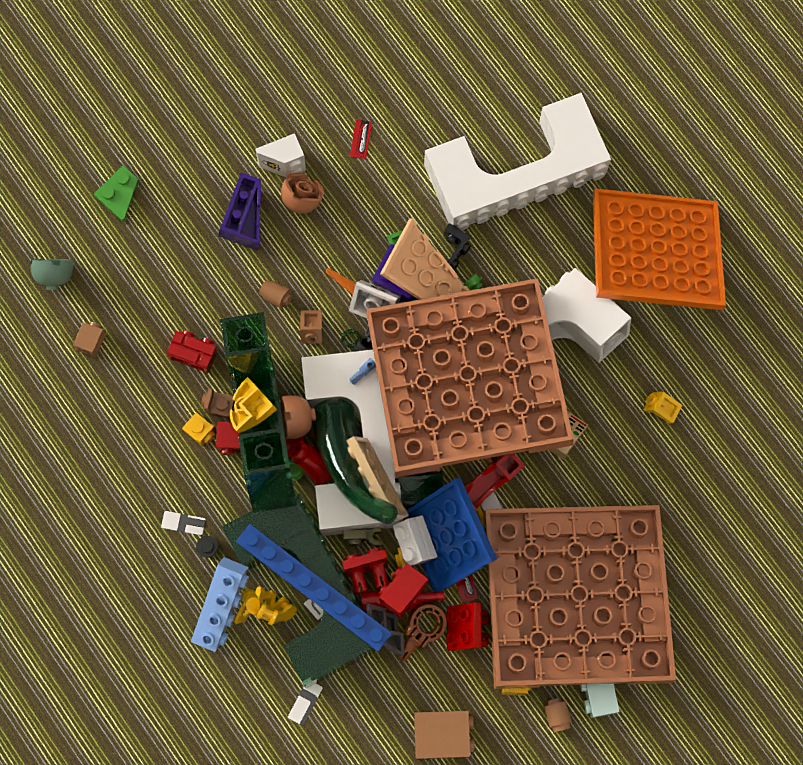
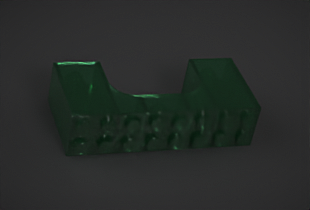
(264, 445)
(330, 644)

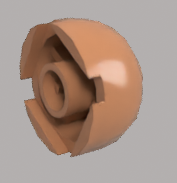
(300, 193)
(296, 416)

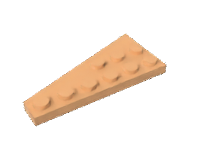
(419, 267)

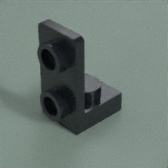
(457, 237)

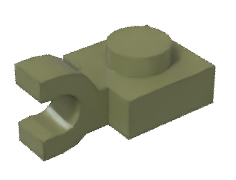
(356, 537)

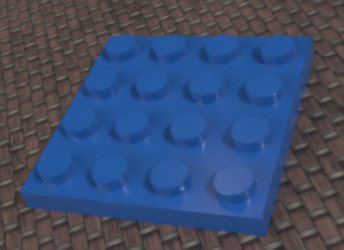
(455, 534)

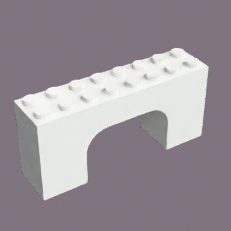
(475, 196)
(580, 316)
(328, 379)

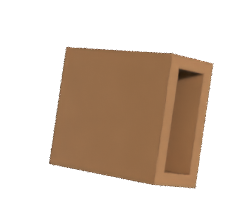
(443, 735)

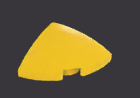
(250, 407)

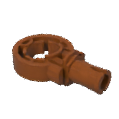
(413, 629)

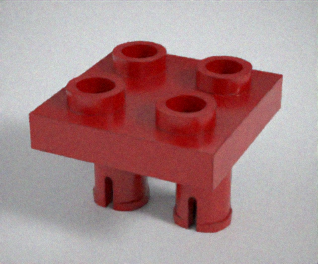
(373, 561)
(464, 627)

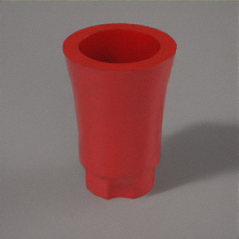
(309, 461)

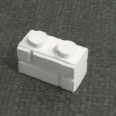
(414, 541)

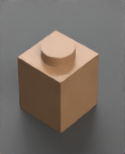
(89, 339)

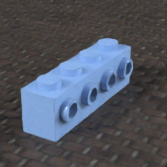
(219, 604)

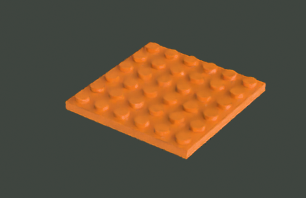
(658, 249)

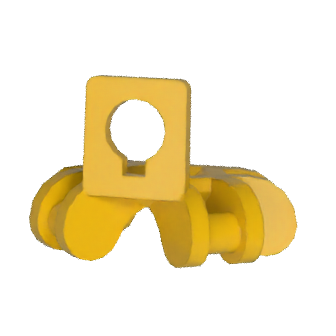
(269, 611)

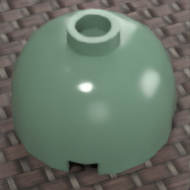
(52, 272)

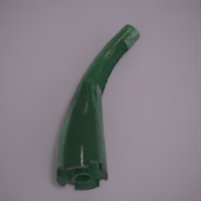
(331, 429)

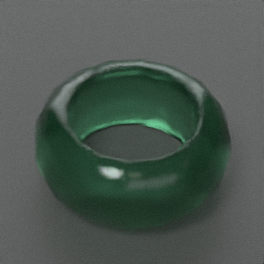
(349, 331)

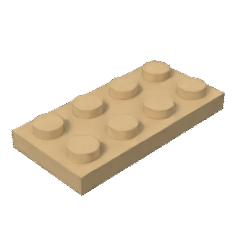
(373, 471)

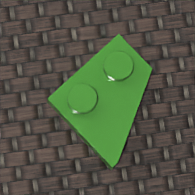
(118, 192)

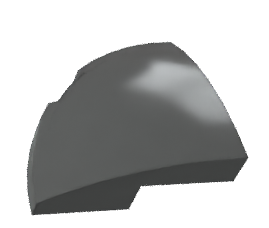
(390, 622)

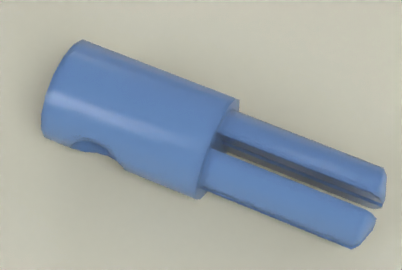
(365, 369)

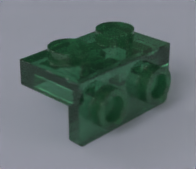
(419, 486)

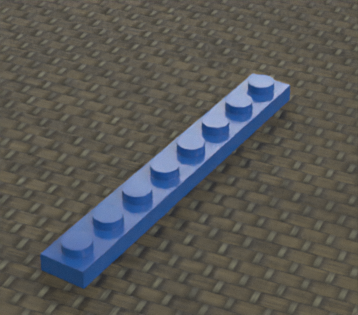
(314, 588)

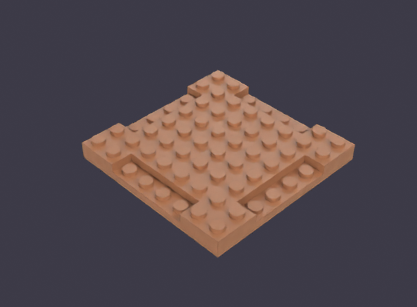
(468, 377)
(578, 596)

